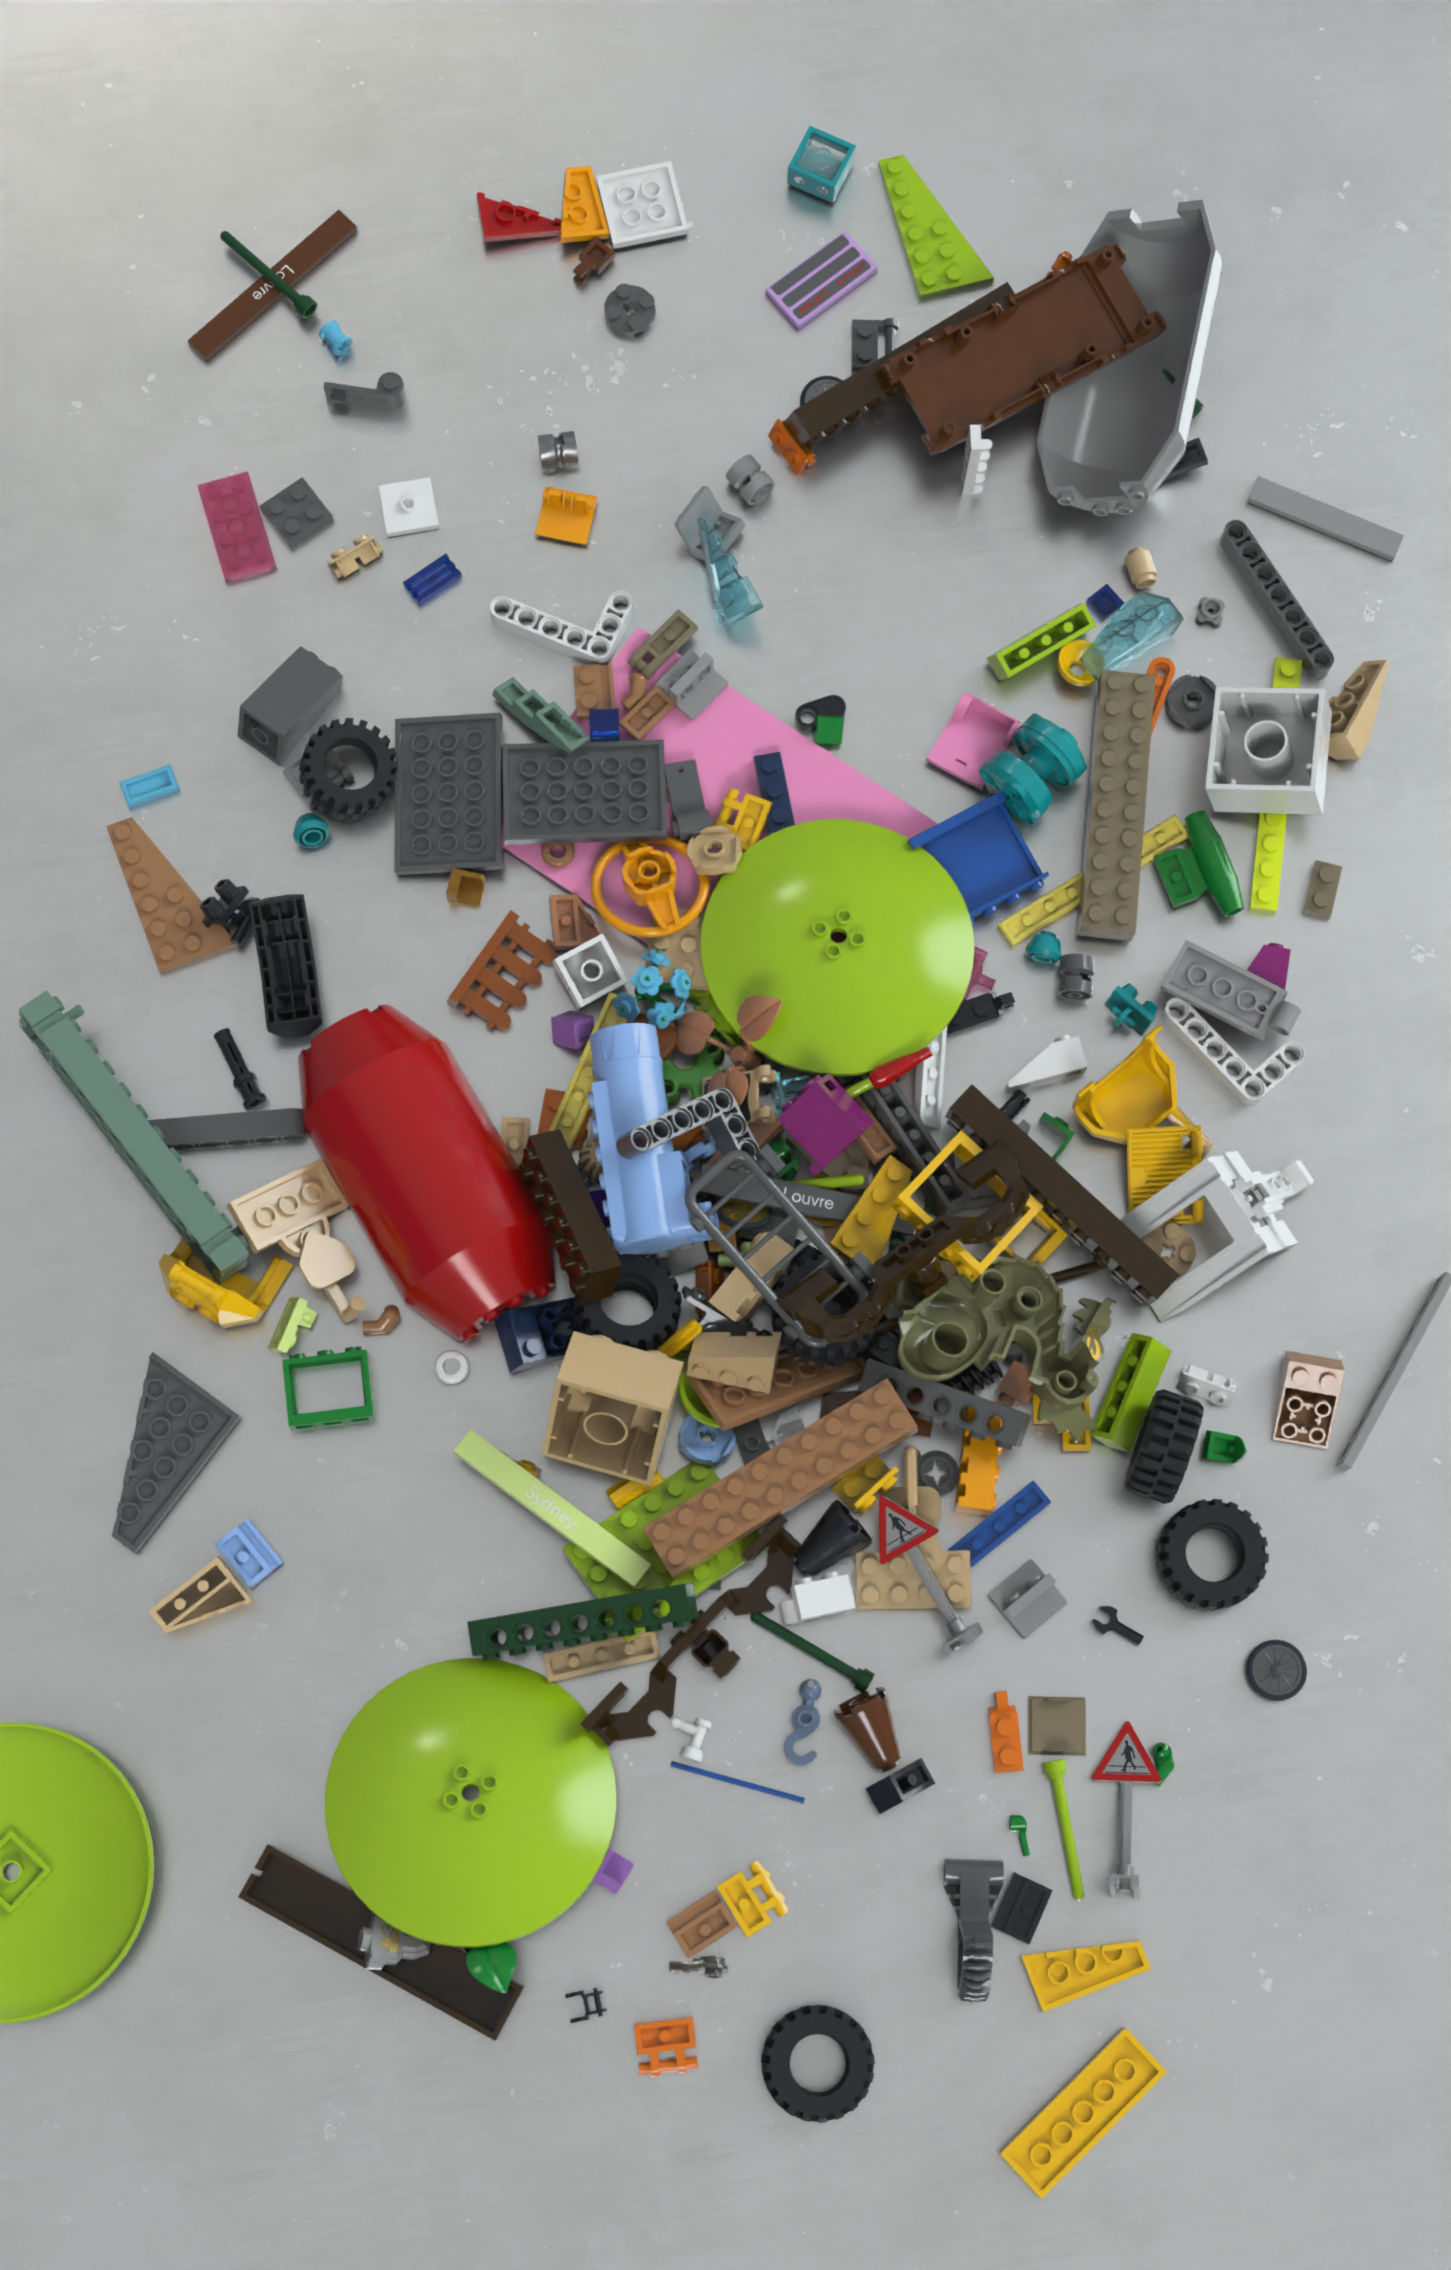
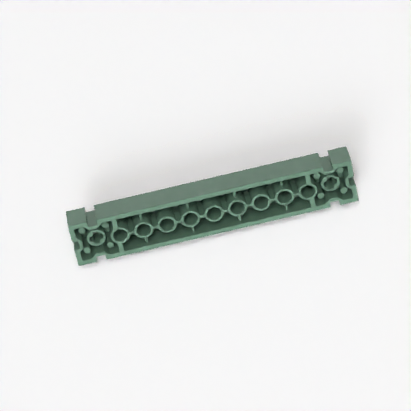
(133, 1137)

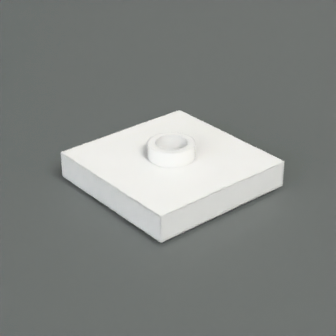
(408, 507)

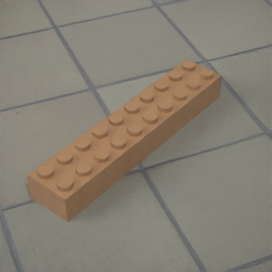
(780, 1479)

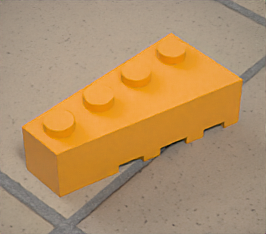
(977, 1471)

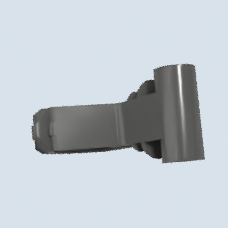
(972, 1892)

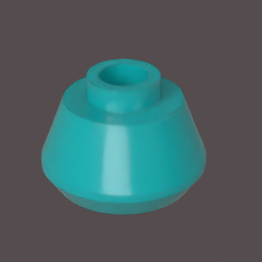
(310, 830)
(1044, 948)

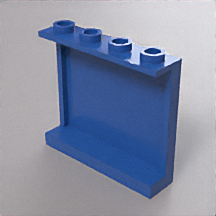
(983, 855)

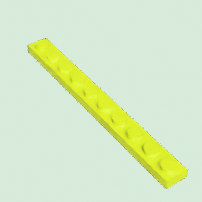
(1272, 826)

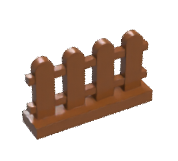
(490, 980)

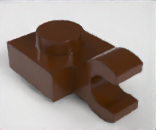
(593, 258)

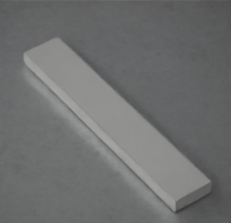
(1325, 518)

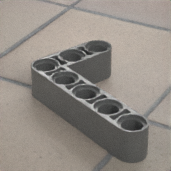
(715, 1109)

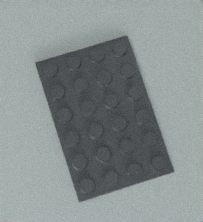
(449, 793)
(586, 795)

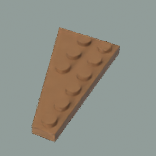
(164, 902)
(791, 1384)

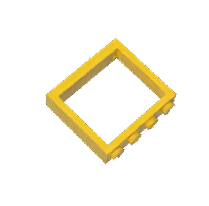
(909, 1211)

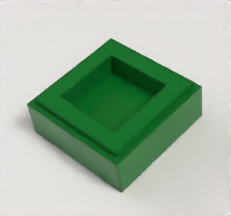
(828, 729)

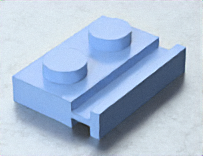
(248, 1553)

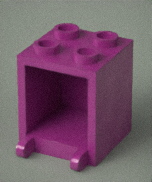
(824, 1120)

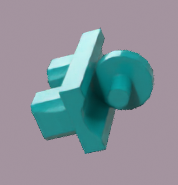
(1130, 1010)

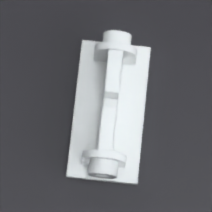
(1218, 1390)

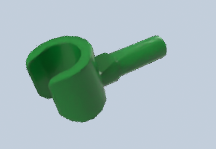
(1018, 1824)

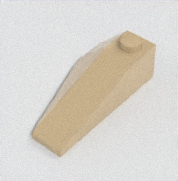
(1356, 710)

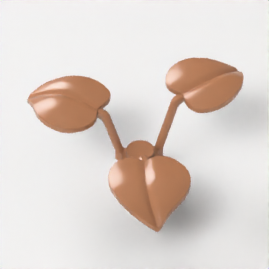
(756, 1018)

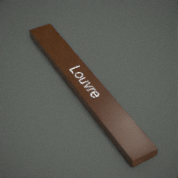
(263, 293)

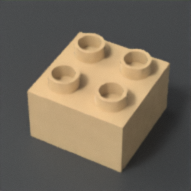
(612, 1407)

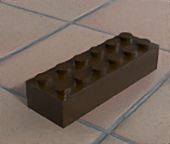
(570, 1216)

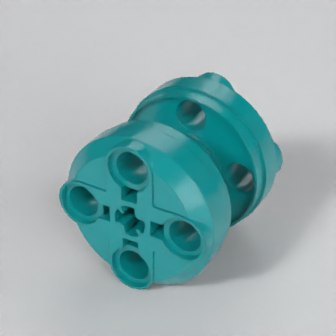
(1047, 754)

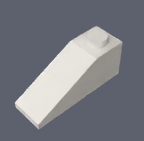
(1056, 1062)

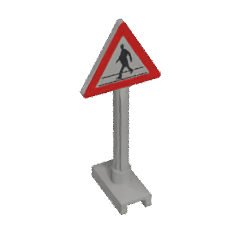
(901, 1533)
(1127, 1764)

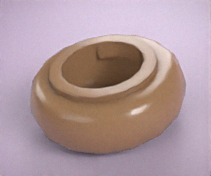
(558, 862)

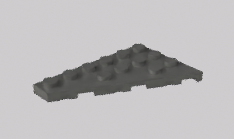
(172, 1441)

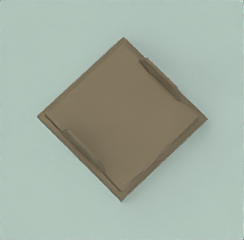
(1056, 1725)

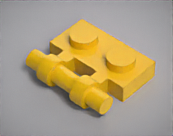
(750, 818)
(744, 1903)

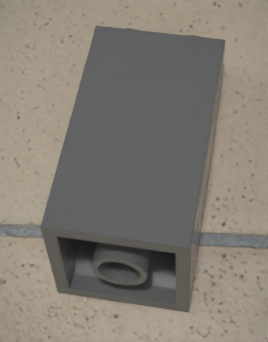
(288, 704)

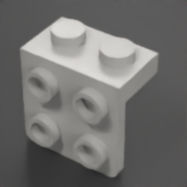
(705, 503)

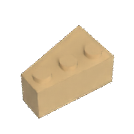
(737, 1295)
(735, 1360)
(200, 1597)

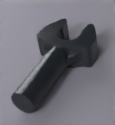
(245, 924)
(1116, 1626)

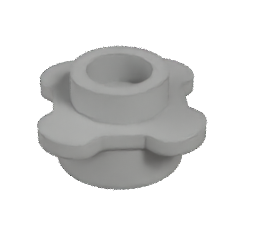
(1214, 604)

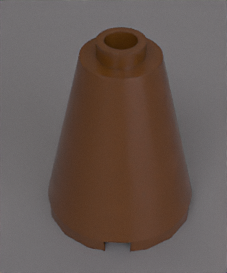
(871, 1727)

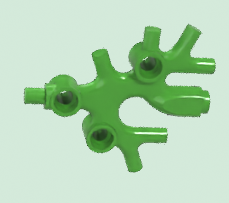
(692, 1078)

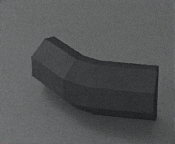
(286, 965)

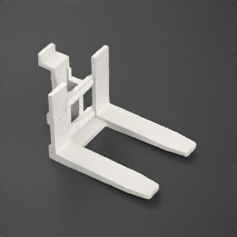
(1251, 1242)

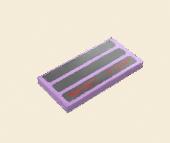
(821, 280)

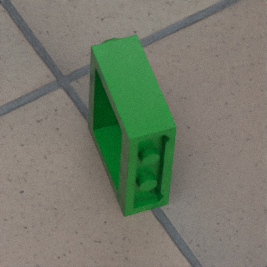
(327, 1359)

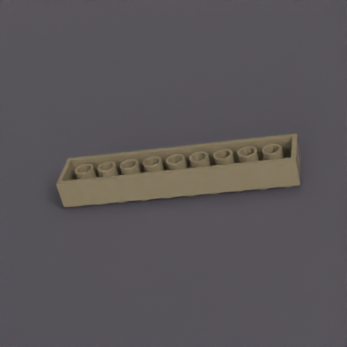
(1116, 805)

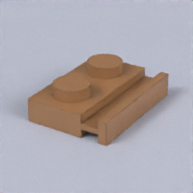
(593, 688)
(701, 1924)

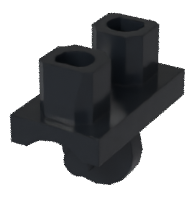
(226, 909)

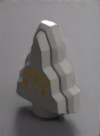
(388, 1945)

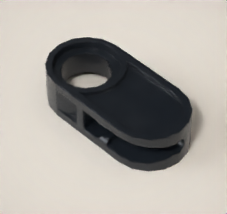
(829, 705)

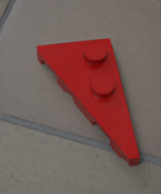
(512, 222)

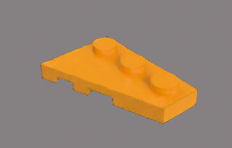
(581, 207)

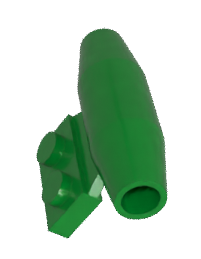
(1201, 868)

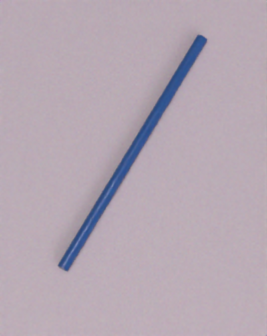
(737, 1782)

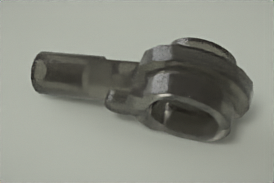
(711, 1966)

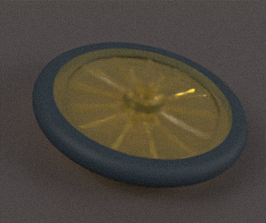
(734, 1211)

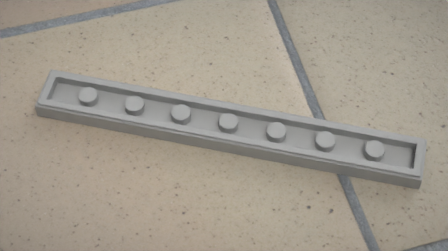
(1395, 1372)

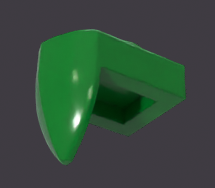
(1223, 1447)

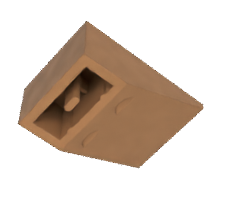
(1307, 1399)

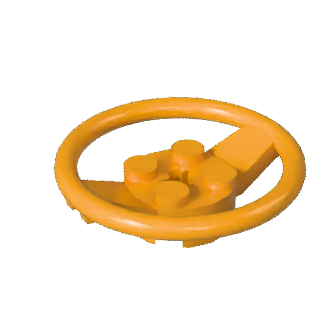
(653, 891)

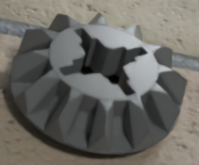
(945, 1463)

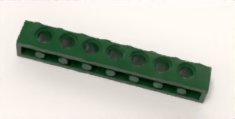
(484, 1632)

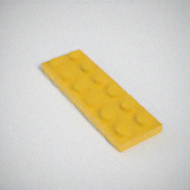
(1082, 2112)

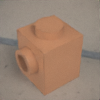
(1015, 1386)

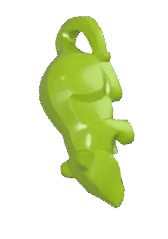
(706, 1004)

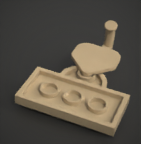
(298, 1208)
(897, 1581)

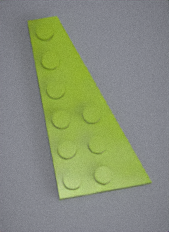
(933, 245)

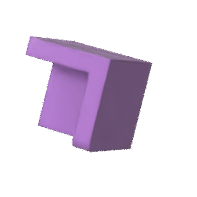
(572, 1029)
(613, 1871)

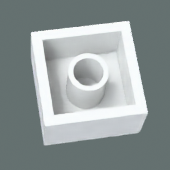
(590, 971)

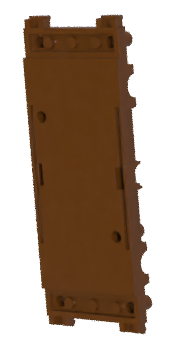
(1023, 348)

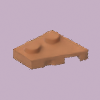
(570, 922)

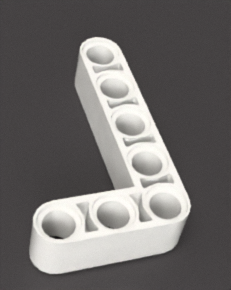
(567, 631)
(1228, 1057)

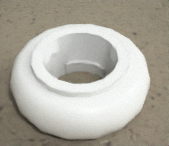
(448, 1355)

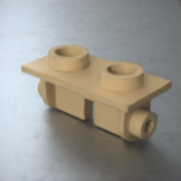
(345, 560)

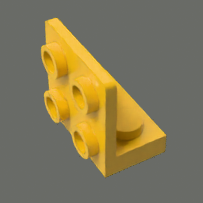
(862, 1485)

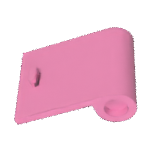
(972, 738)

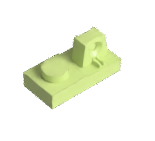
(294, 1315)

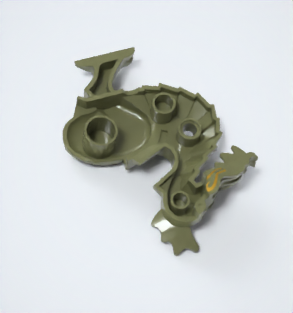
(981, 1318)

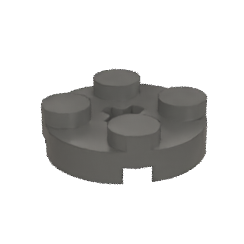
(626, 296)
(1178, 704)

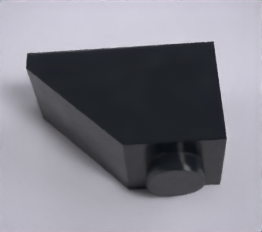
(900, 1785)

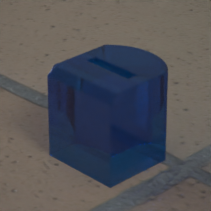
(604, 725)

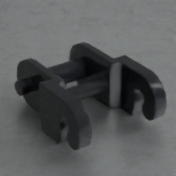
(599, 2010)

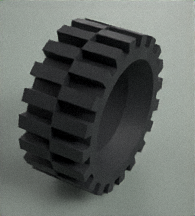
(347, 800)

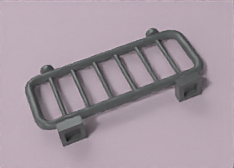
(770, 1163)

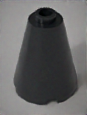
(831, 1541)

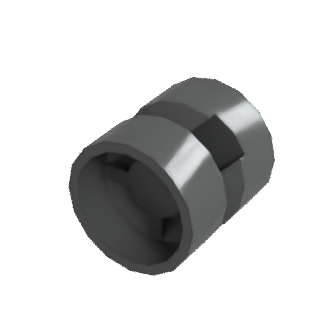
(1076, 976)

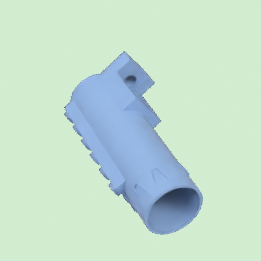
(647, 1191)

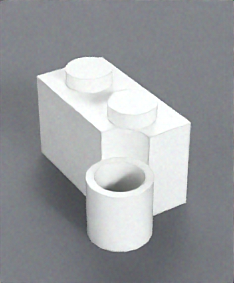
(818, 1598)

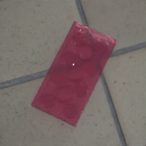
(236, 527)

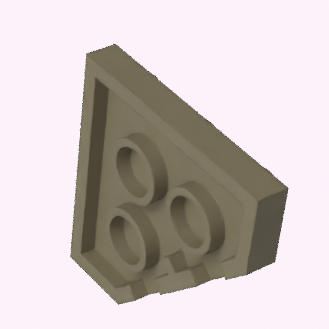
(849, 1162)

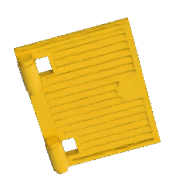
(1157, 1160)

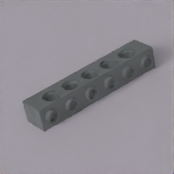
(916, 1147)
(1013, 1421)

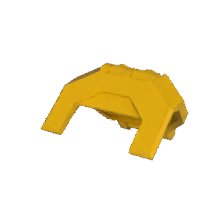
(1132, 1095)
(232, 1302)

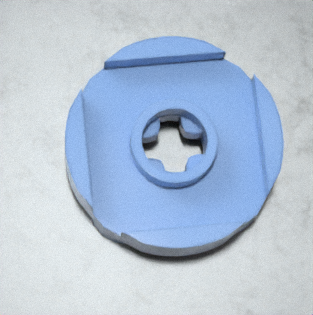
(698, 1151)
(704, 1452)

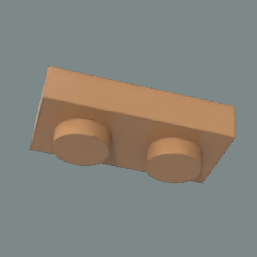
(647, 713)

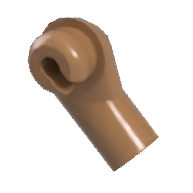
(638, 691)
(384, 1324)

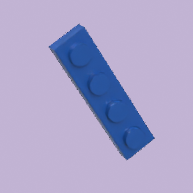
(1003, 1522)

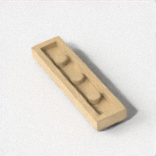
(600, 1656)

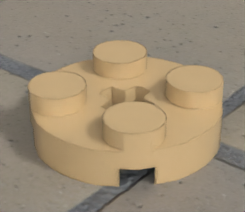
(714, 863)
(1176, 1237)

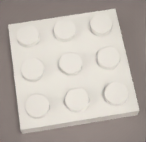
(642, 205)

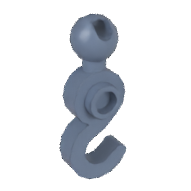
(805, 1721)

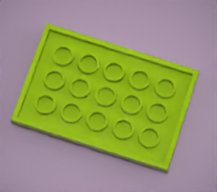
(628, 1528)

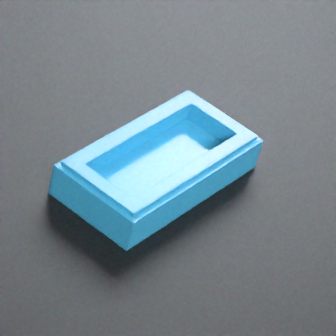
(149, 786)

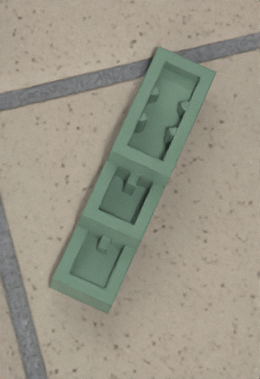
(538, 715)

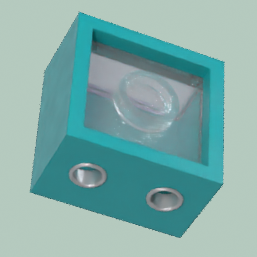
(821, 164)

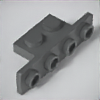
(714, 1320)

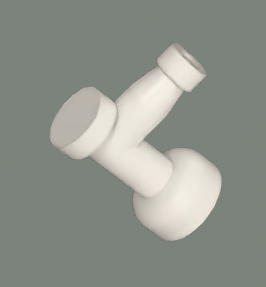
(698, 1731)

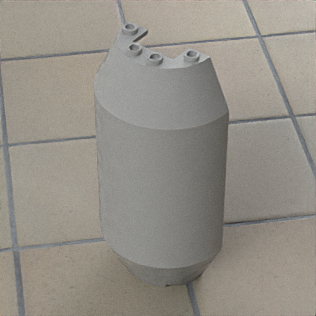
(1126, 425)

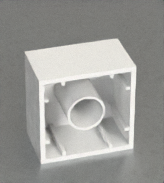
(1269, 750)

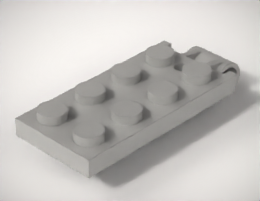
(1229, 992)

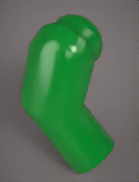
(1164, 1761)

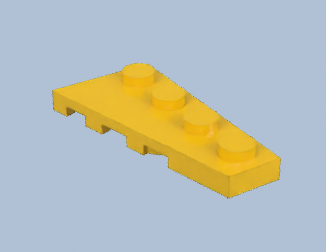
(872, 1217)
(1073, 1973)

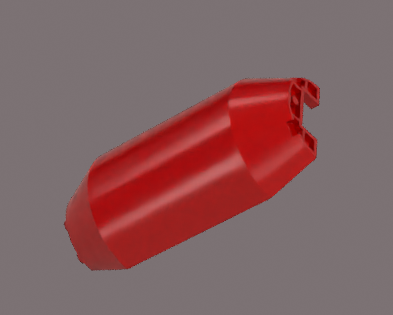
(423, 1170)

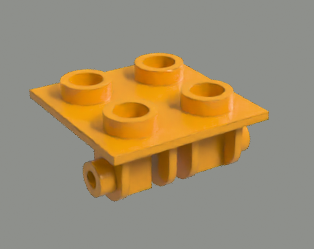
(566, 515)

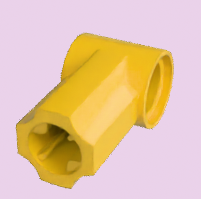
(627, 1491)

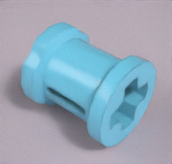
(335, 338)

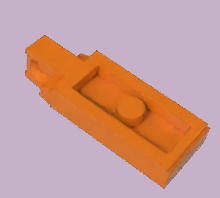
(1005, 1735)

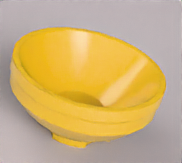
(1070, 655)

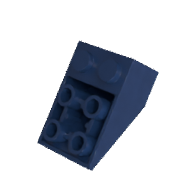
(536, 1333)

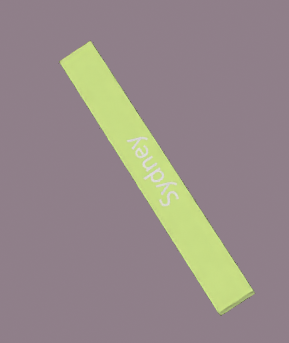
(552, 1508)

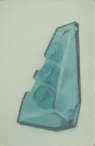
(730, 592)
(1131, 631)

